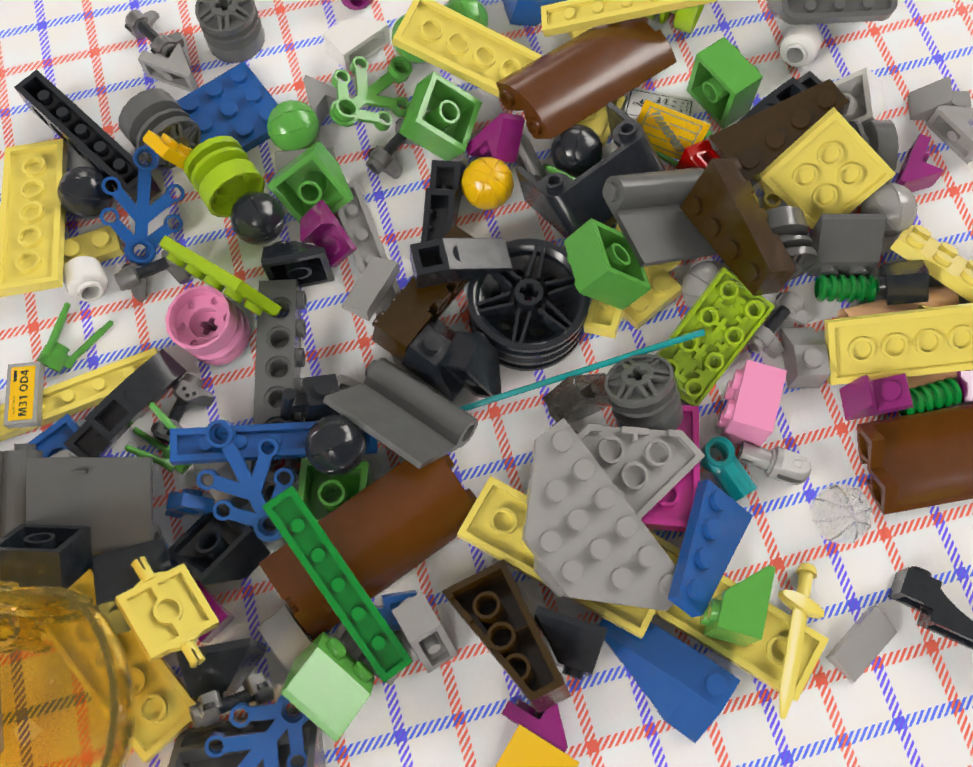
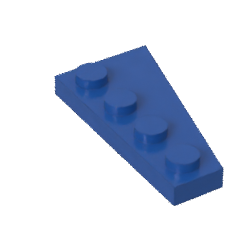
(707, 547)

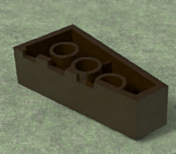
(770, 132)
(736, 227)
(414, 309)
(505, 626)

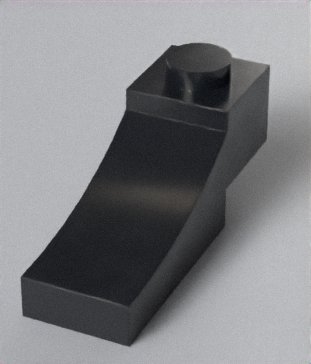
(442, 199)
(937, 613)

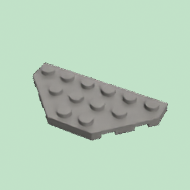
(639, 463)
(588, 530)

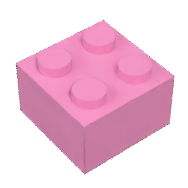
(751, 403)

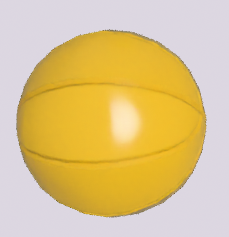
(487, 183)

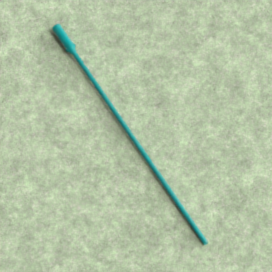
(586, 369)

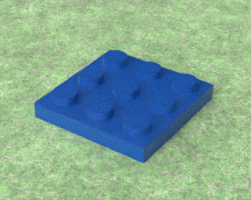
(231, 106)

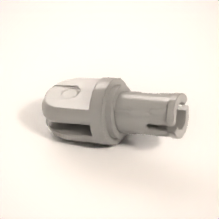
(776, 463)

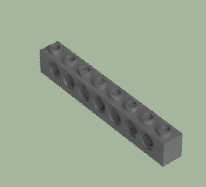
(271, 359)

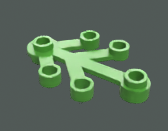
(348, 111)

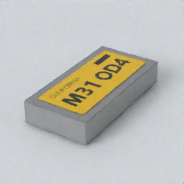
(24, 395)

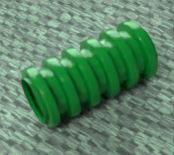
(845, 288)
(934, 396)

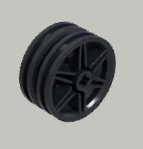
(518, 346)

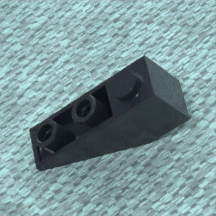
(457, 259)

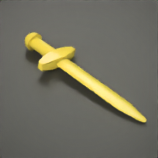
(801, 608)

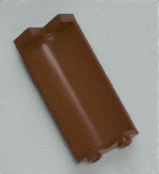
(585, 75)
(919, 458)
(378, 535)

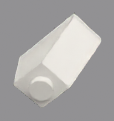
(354, 39)

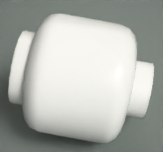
(800, 45)
(85, 278)

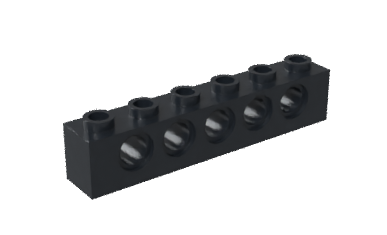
(81, 132)

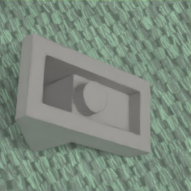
(171, 70)
(320, 96)
(926, 99)
(955, 129)

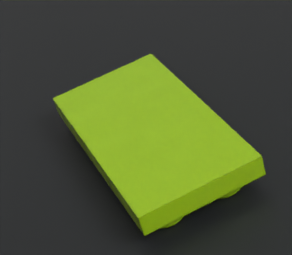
(218, 278)
(729, 321)

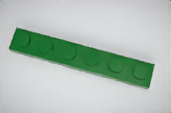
(337, 583)

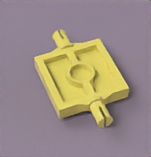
(663, 292)
(167, 612)

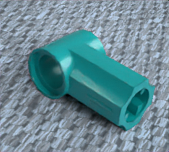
(728, 472)

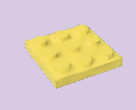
(827, 170)

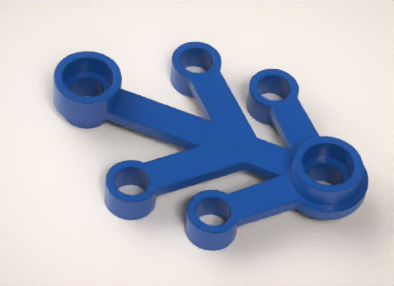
(141, 211)
(249, 485)
(263, 743)

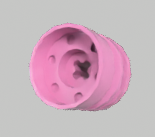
(208, 325)

